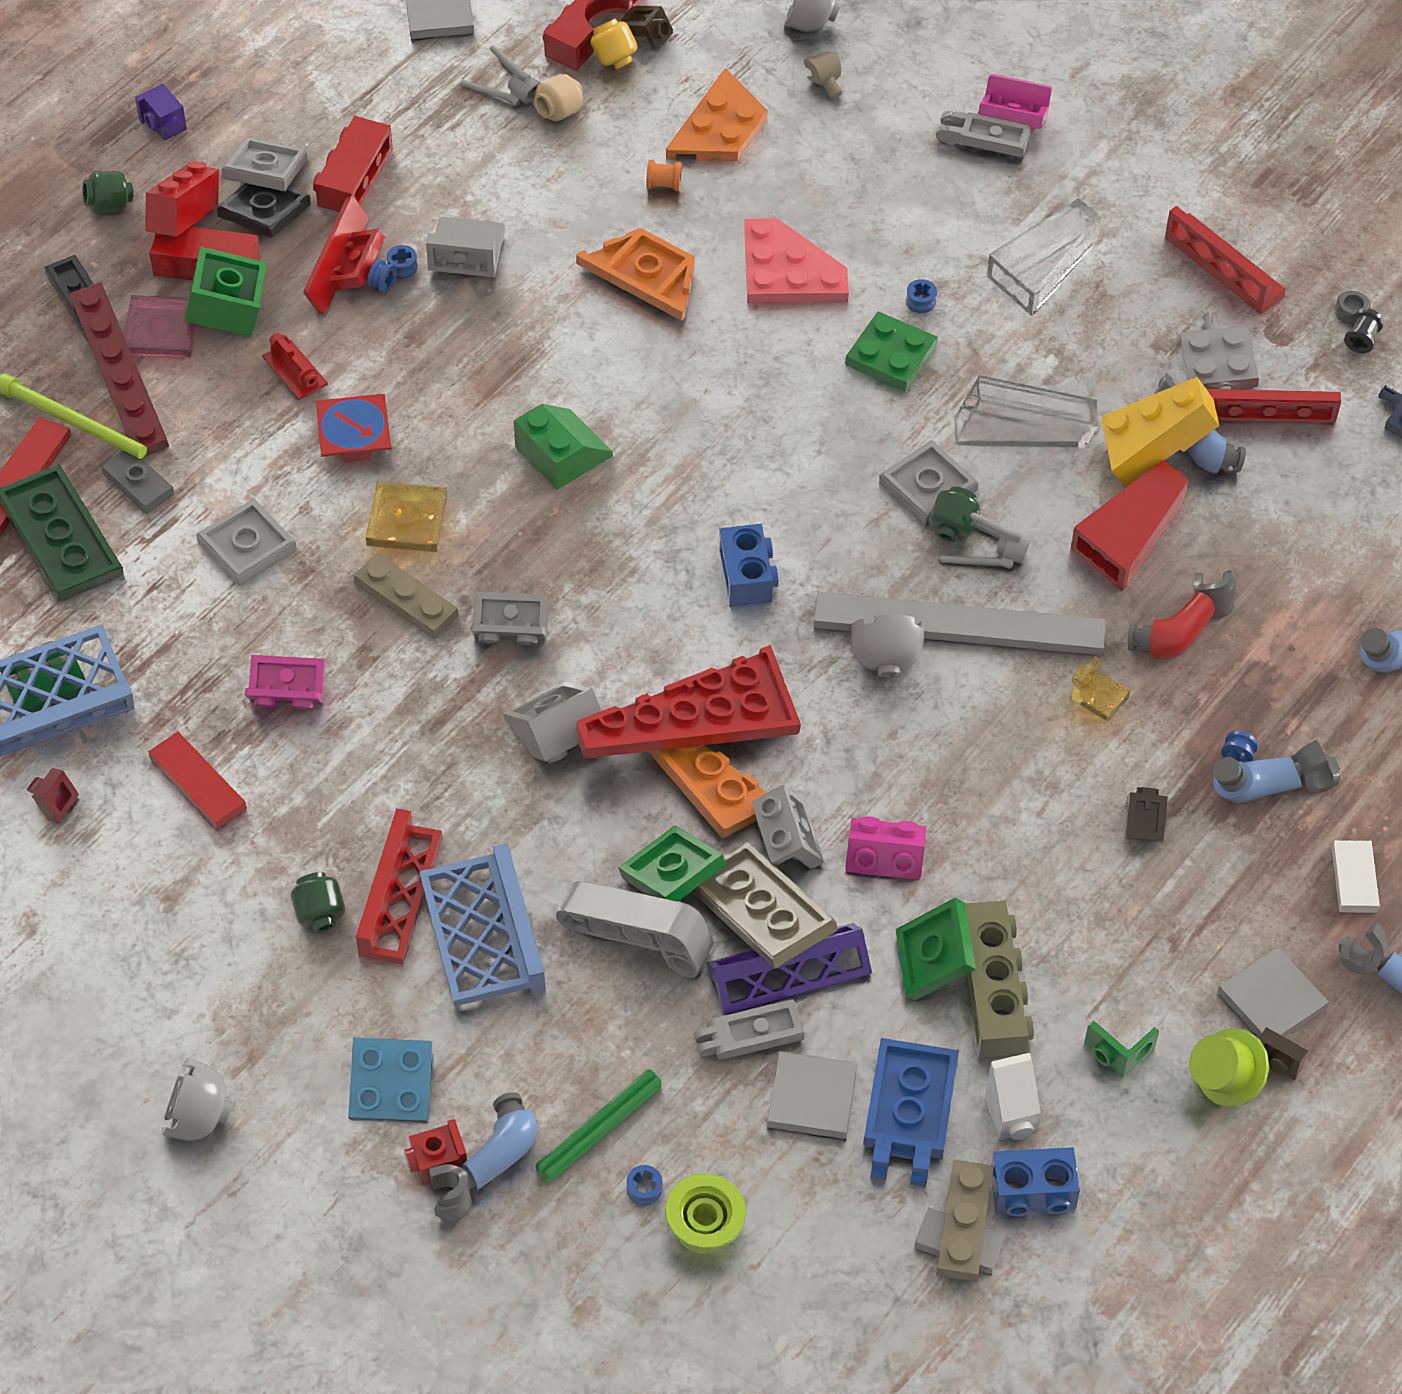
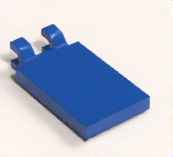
(910, 1105)

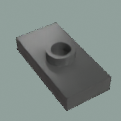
(137, 480)

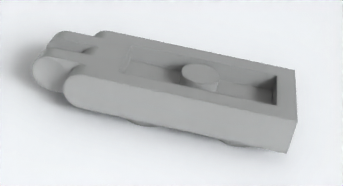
(750, 1031)

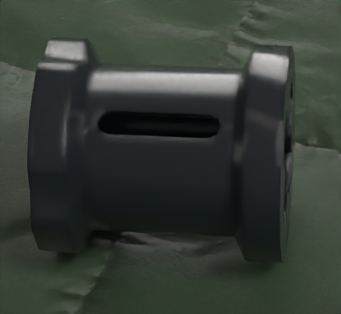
(1361, 336)

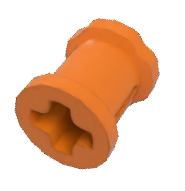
(664, 175)

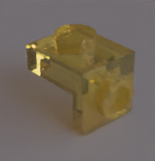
(1098, 691)

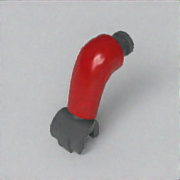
(1174, 635)

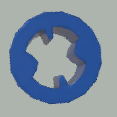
(403, 252)
(382, 276)
(920, 304)
(1239, 746)
(641, 1172)

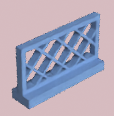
(67, 714)
(516, 927)

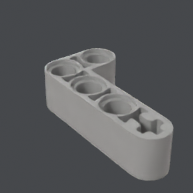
(640, 921)

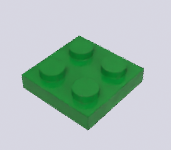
(891, 350)
(672, 865)
(935, 949)

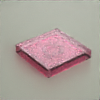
(158, 326)

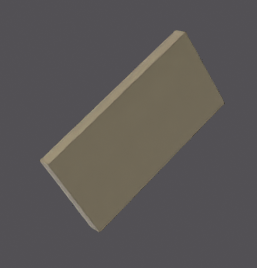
(765, 906)

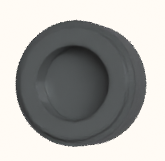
(1349, 303)

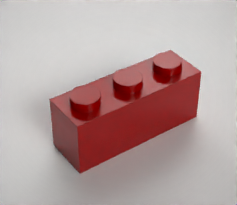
(353, 163)
(182, 199)
(178, 255)

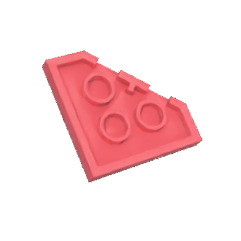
(789, 267)

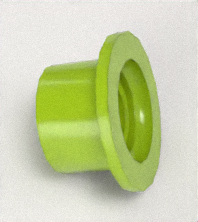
(1230, 1066)
(705, 1212)

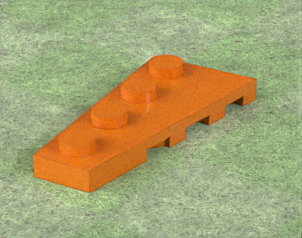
(712, 786)

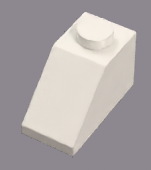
(1013, 1097)

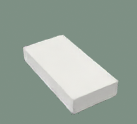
(1355, 876)

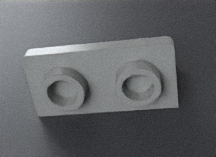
(787, 828)

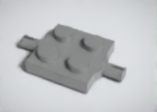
(1219, 356)

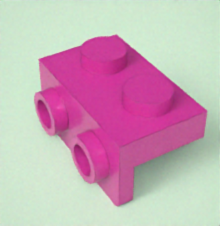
(1016, 100)
(286, 680)
(885, 848)

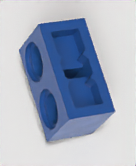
(746, 564)
(1032, 1170)

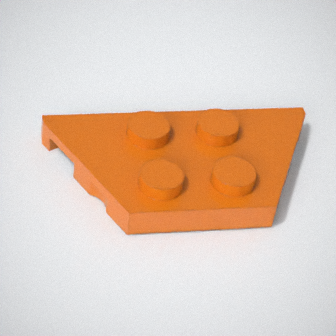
(720, 123)
(646, 269)

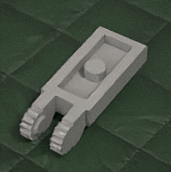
(983, 132)

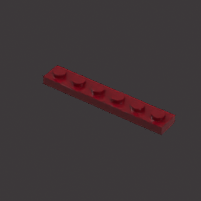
(118, 368)

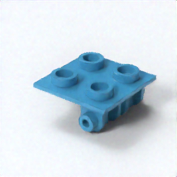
(390, 1079)

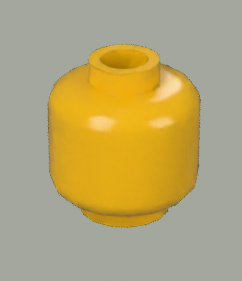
(614, 43)

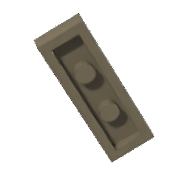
(406, 595)
(964, 1220)

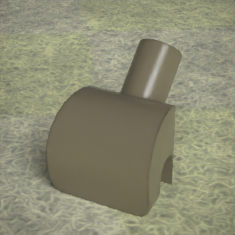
(825, 71)

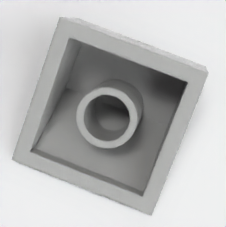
(549, 720)

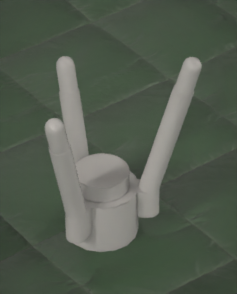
(521, 84)
(1011, 545)

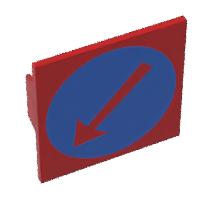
(353, 427)

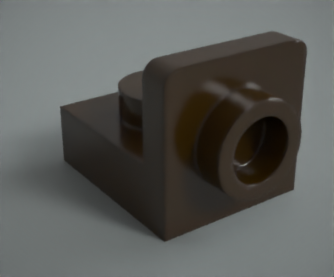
(649, 22)
(1146, 815)
(1283, 1055)

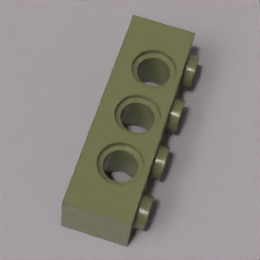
(996, 1033)

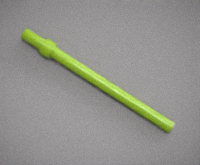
(11, 388)

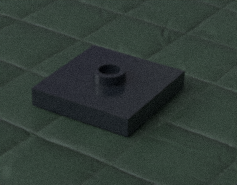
(263, 208)

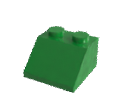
(225, 292)
(558, 443)

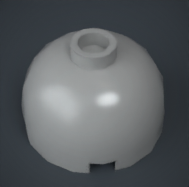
(811, 14)
(888, 643)
(196, 1103)

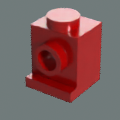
(435, 1148)

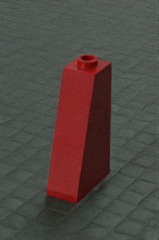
(1130, 524)

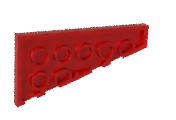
(703, 709)

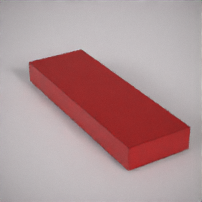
(197, 780)

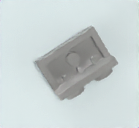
(511, 617)

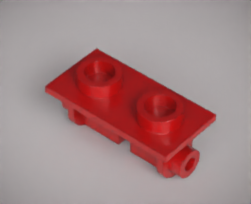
(293, 367)

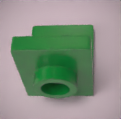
(1114, 1054)

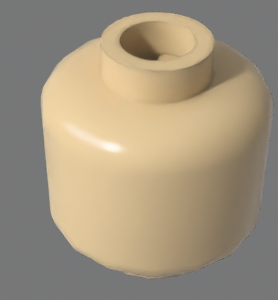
(558, 97)

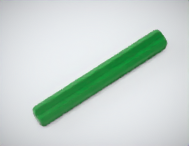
(598, 1126)

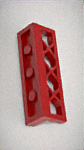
(1222, 261)
(383, 888)

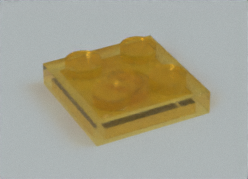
(406, 516)

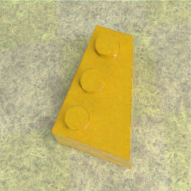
(1157, 428)

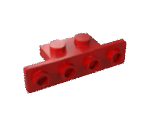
(345, 256)

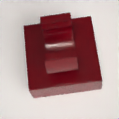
(53, 794)

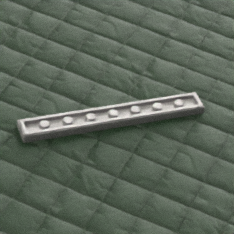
(968, 623)

